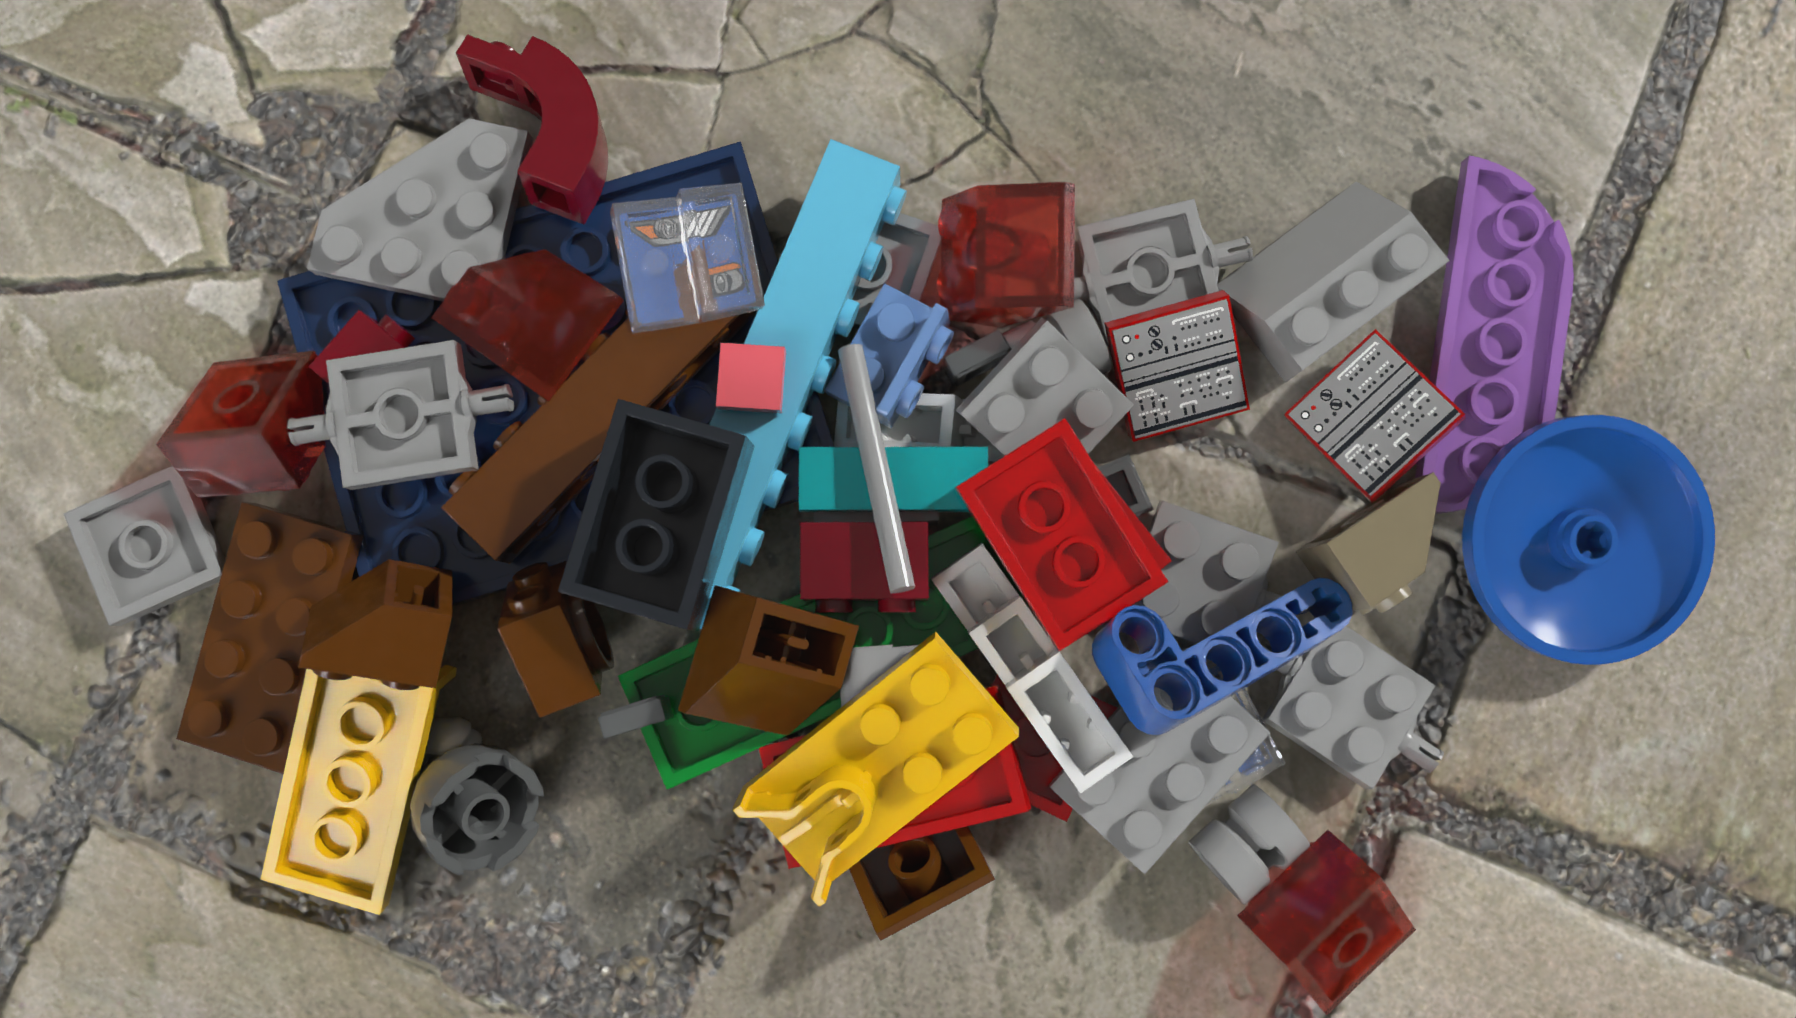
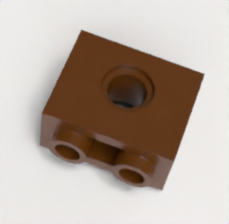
(553, 639)

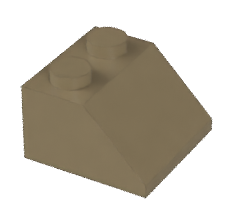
(1379, 546)

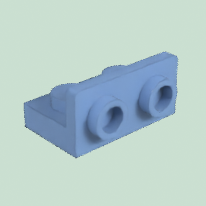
(897, 345)

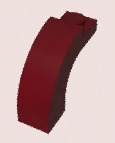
(570, 154)

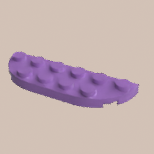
(1497, 323)

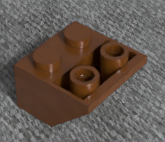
(383, 627)
(765, 662)

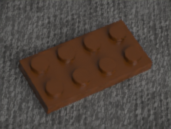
(249, 659)

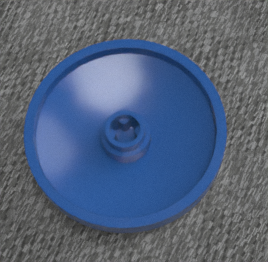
(1588, 539)

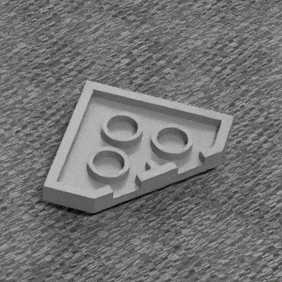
(427, 214)

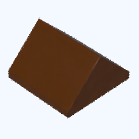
(918, 878)

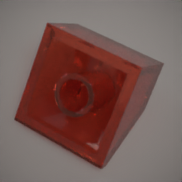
(1007, 252)
(529, 316)
(236, 426)
(1327, 921)

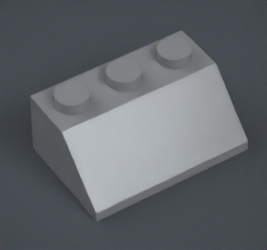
(1330, 277)

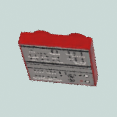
(1178, 365)
(1374, 416)

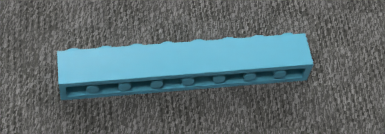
(804, 313)

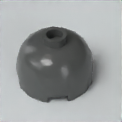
(475, 808)

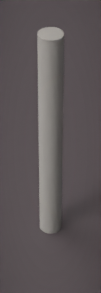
(876, 469)

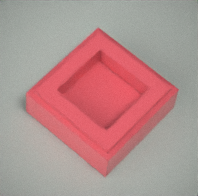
(751, 378)

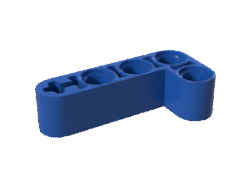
(1232, 649)

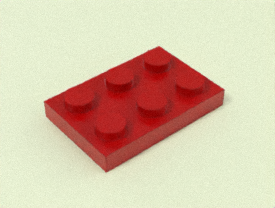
(1061, 534)

